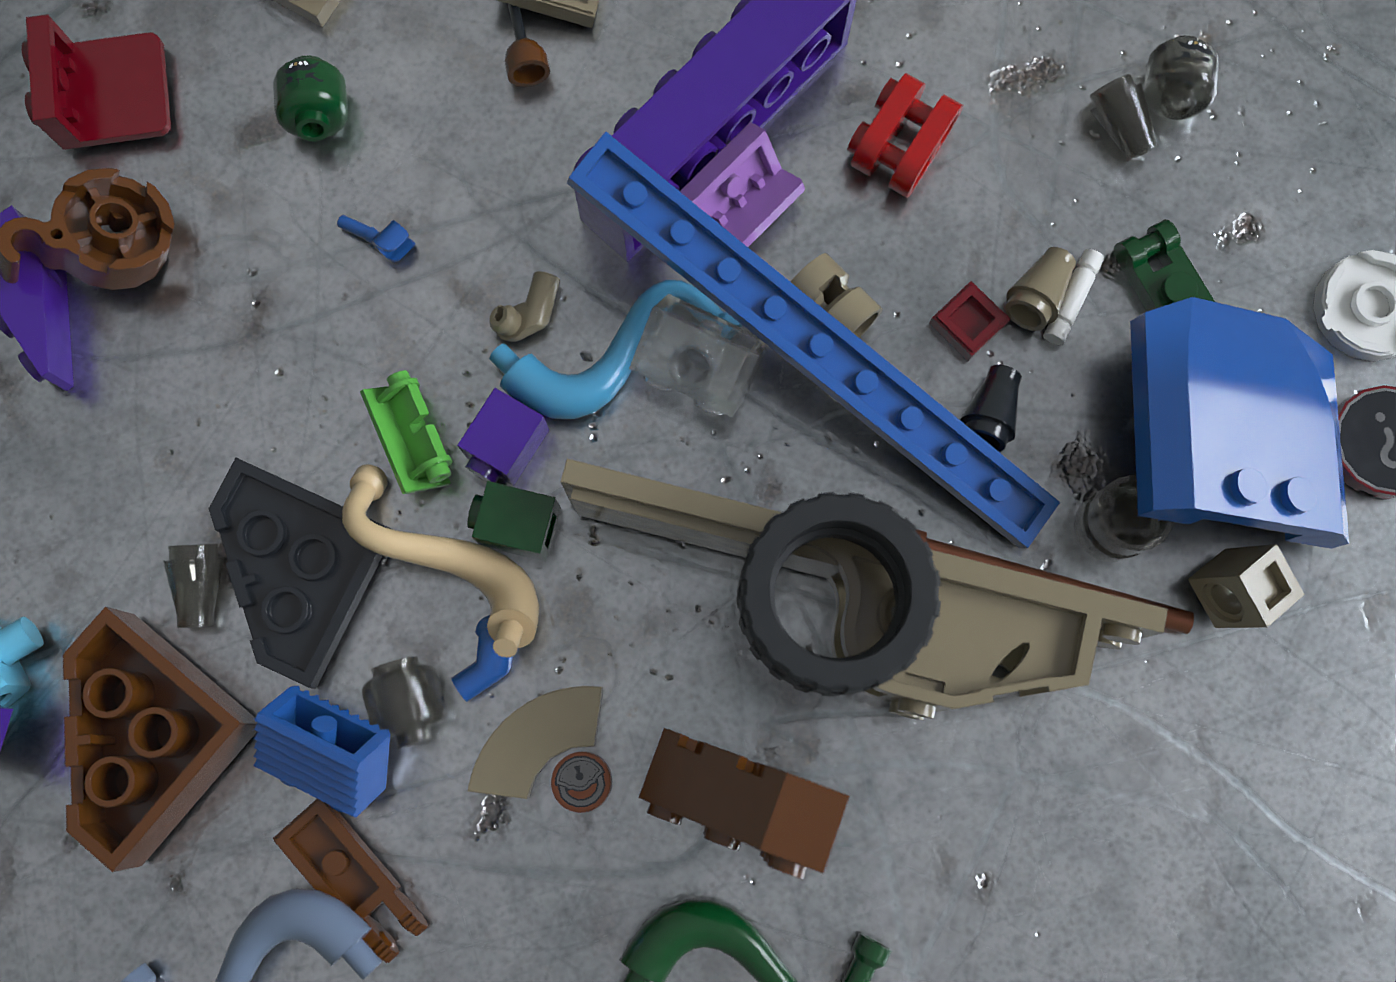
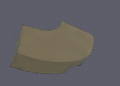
(535, 736)

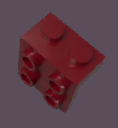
(95, 87)

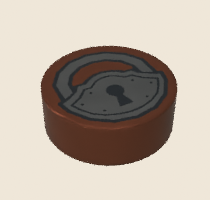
(581, 782)

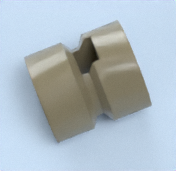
(827, 286)

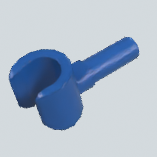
(391, 242)

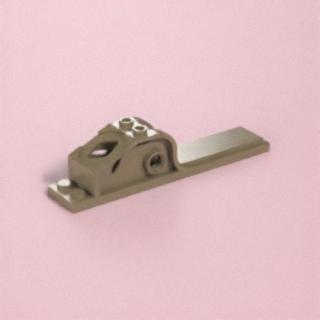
(986, 615)

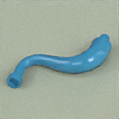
(585, 393)

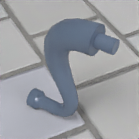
(292, 915)

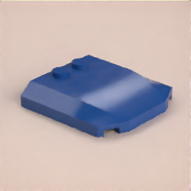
(1236, 422)

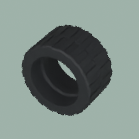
(882, 534)

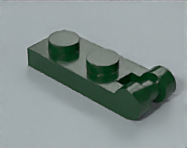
(1169, 284)

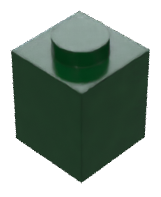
(514, 520)

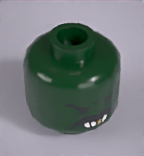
(310, 96)

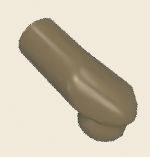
(530, 316)

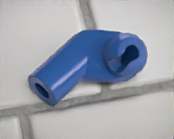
(485, 670)

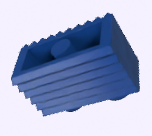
(322, 750)

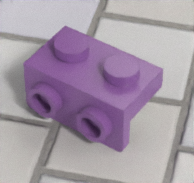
(745, 186)

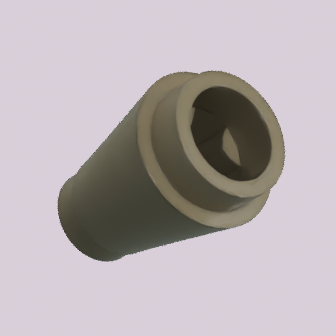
(1041, 290)

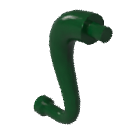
(714, 926)

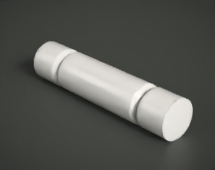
(1075, 296)

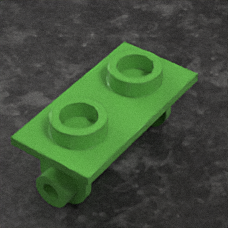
(408, 442)

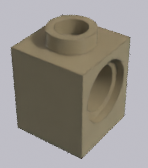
(1246, 587)

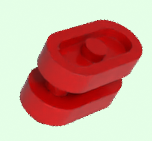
(898, 104)

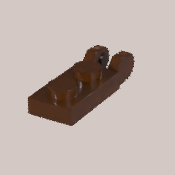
(344, 867)

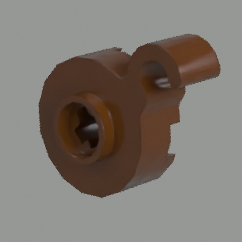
(80, 245)

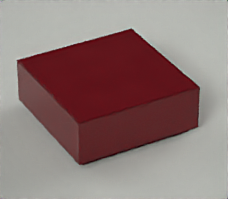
(969, 321)

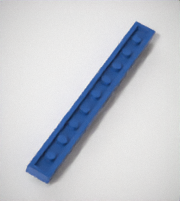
(811, 340)

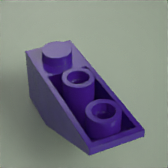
(38, 316)

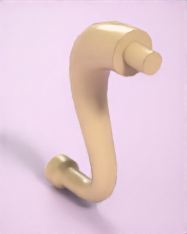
(498, 577)

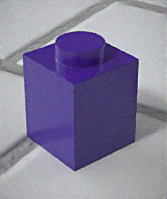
(502, 438)

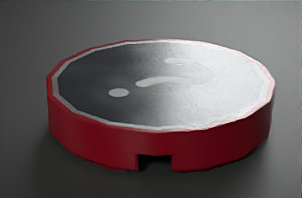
(1369, 441)

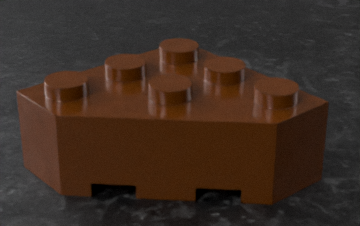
(140, 738)
(744, 803)

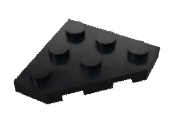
(290, 569)

